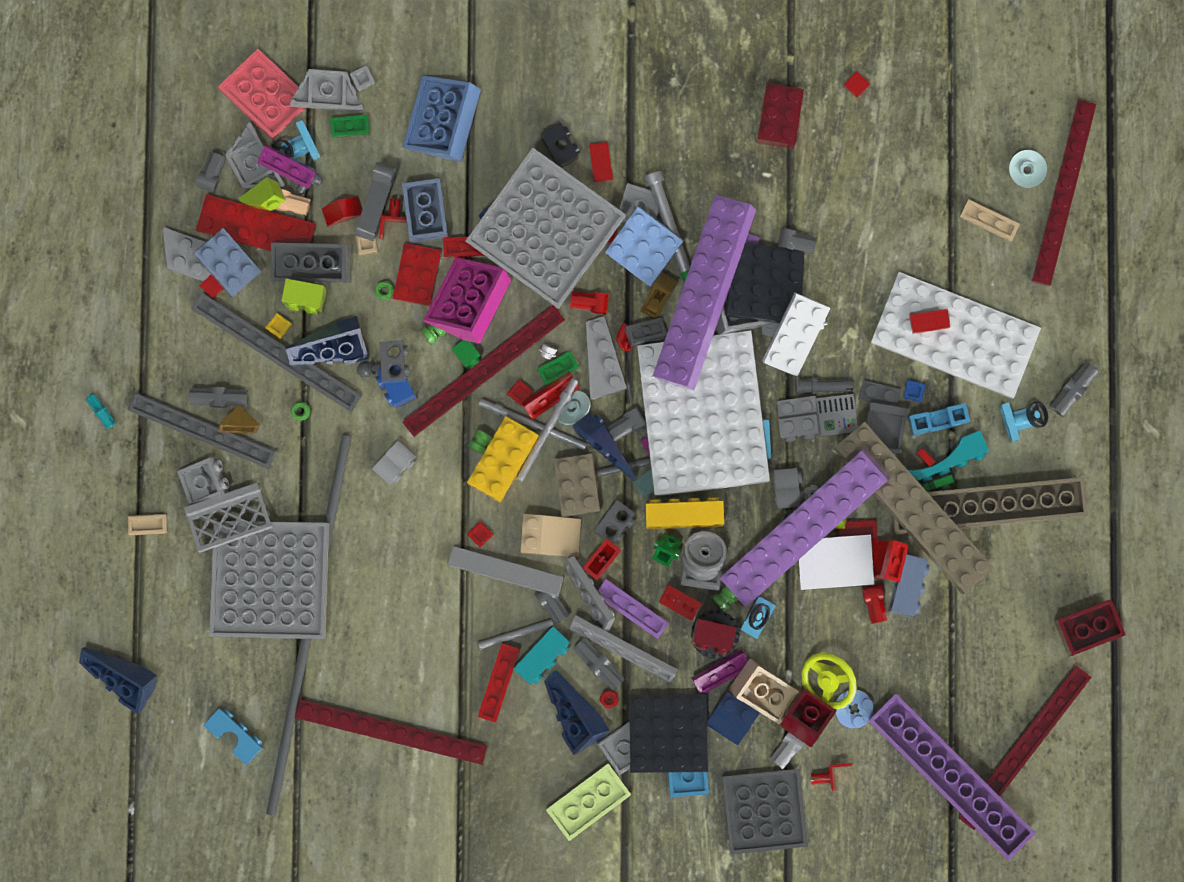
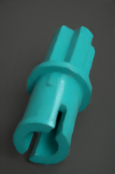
(100, 411)

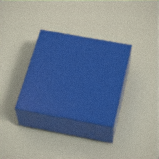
(914, 391)

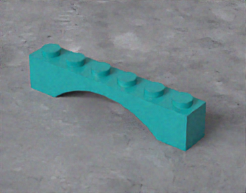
(968, 448)

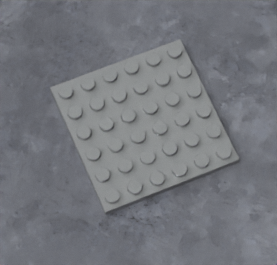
(545, 228)
(271, 582)

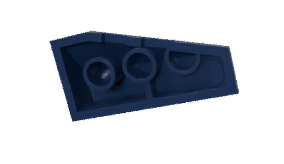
(334, 343)
(593, 432)
(126, 679)
(578, 718)

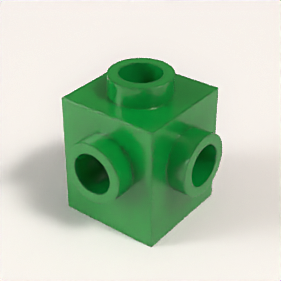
(666, 550)

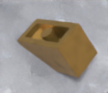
(659, 295)

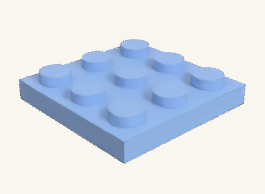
(644, 246)

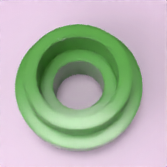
(384, 284)
(296, 406)

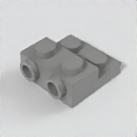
(798, 418)
(203, 480)

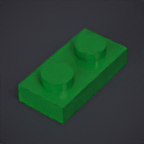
(349, 126)
(557, 368)

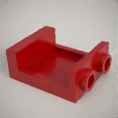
(888, 559)

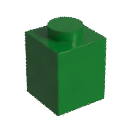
(466, 354)

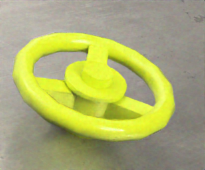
(829, 678)

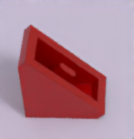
(342, 211)
(602, 559)

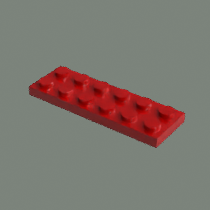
(252, 225)

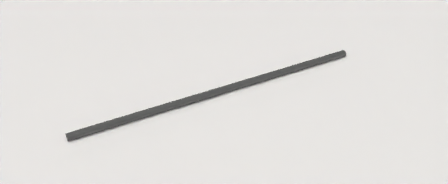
(305, 643)

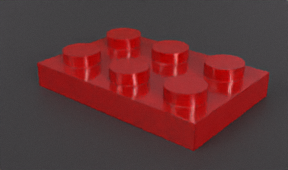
(417, 274)

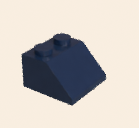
(732, 718)

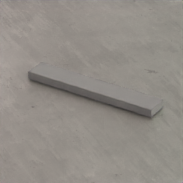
(505, 571)
(623, 649)

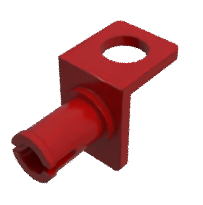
(394, 216)
(828, 777)

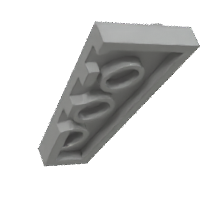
(603, 365)

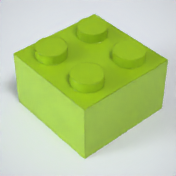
(304, 296)

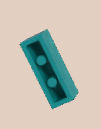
(542, 656)

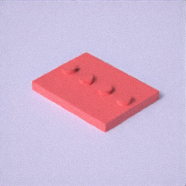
(262, 94)

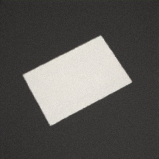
(838, 563)

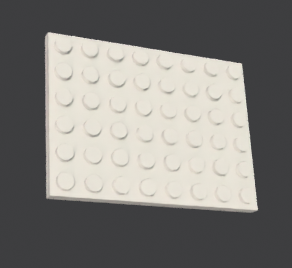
(709, 433)

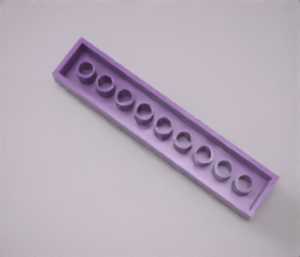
(704, 292)
(805, 527)
(952, 777)

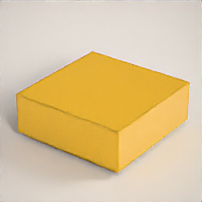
(278, 326)

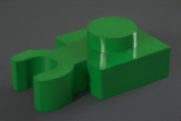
(942, 484)

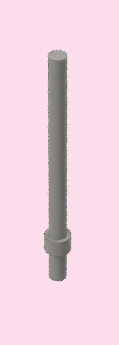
(565, 397)
(498, 409)

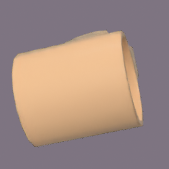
(294, 203)

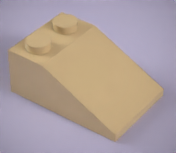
(550, 536)
(764, 691)

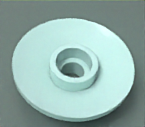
(1034, 162)
(575, 409)

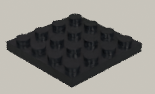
(765, 283)
(668, 733)

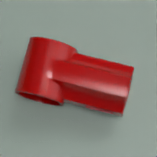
(594, 302)
(874, 598)

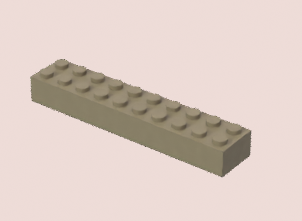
(1011, 503)
(919, 513)

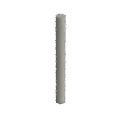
(515, 634)

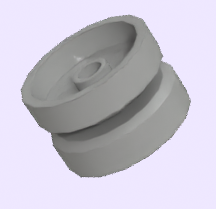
(704, 555)

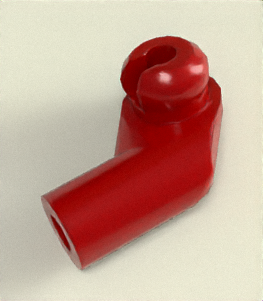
(622, 339)

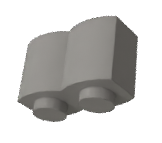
(394, 463)
(787, 488)

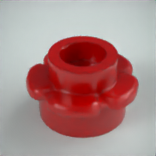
(609, 704)

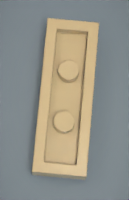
(989, 220)

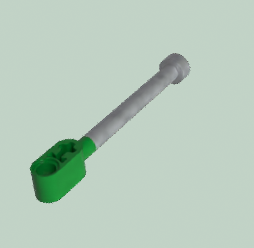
(654, 181)

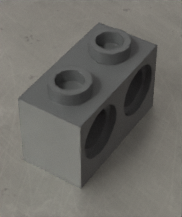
(388, 361)
(611, 520)

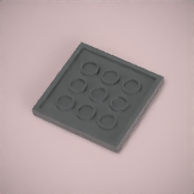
(764, 811)

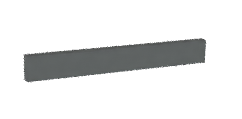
(201, 430)

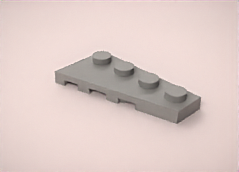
(589, 595)

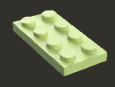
(588, 802)

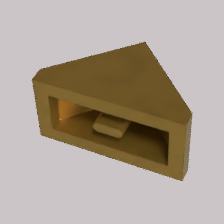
(238, 422)

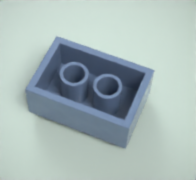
(425, 210)
(227, 262)
(907, 592)

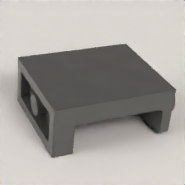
(888, 424)

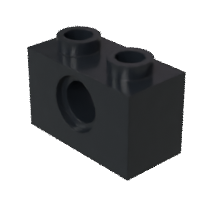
(564, 156)

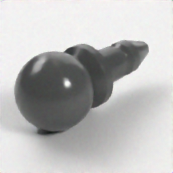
(366, 369)

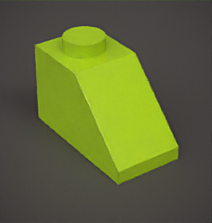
(264, 195)

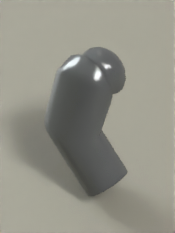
(317, 181)

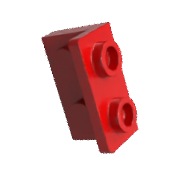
(680, 603)

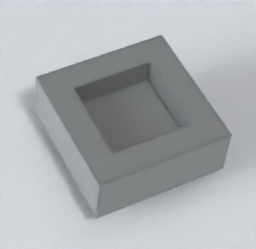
(362, 78)

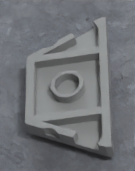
(326, 91)
(244, 158)
(180, 256)

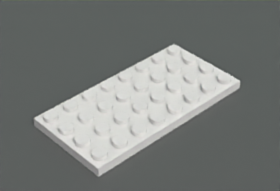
(978, 347)

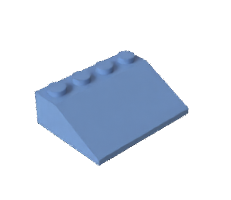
(442, 118)

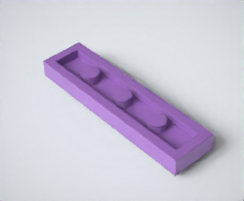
(632, 609)

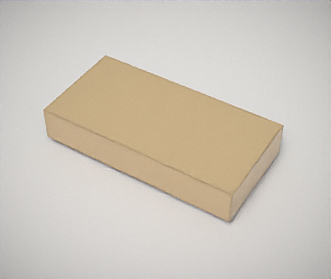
(147, 524)

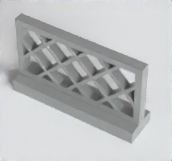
(223, 502)

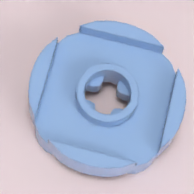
(858, 719)

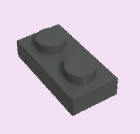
(645, 331)
(879, 393)

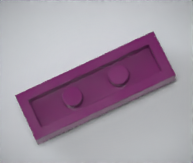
(287, 166)
(720, 672)

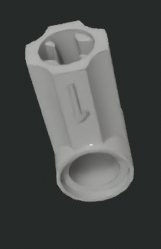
(788, 747)

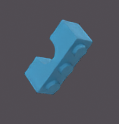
(938, 420)
(247, 746)

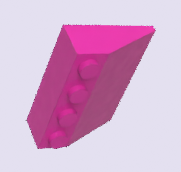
(468, 299)

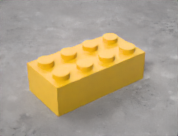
(503, 459)
(684, 514)

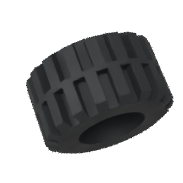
(722, 618)

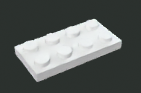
(796, 334)

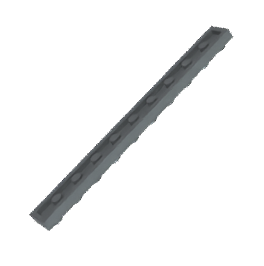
(275, 352)

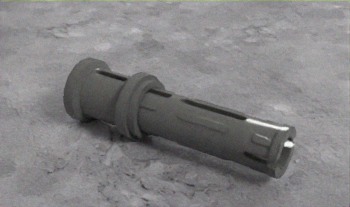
(813, 385)

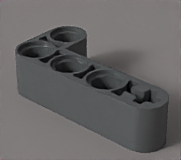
(376, 201)

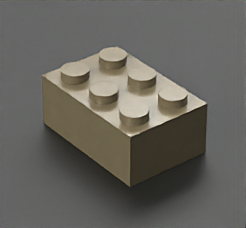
(576, 485)

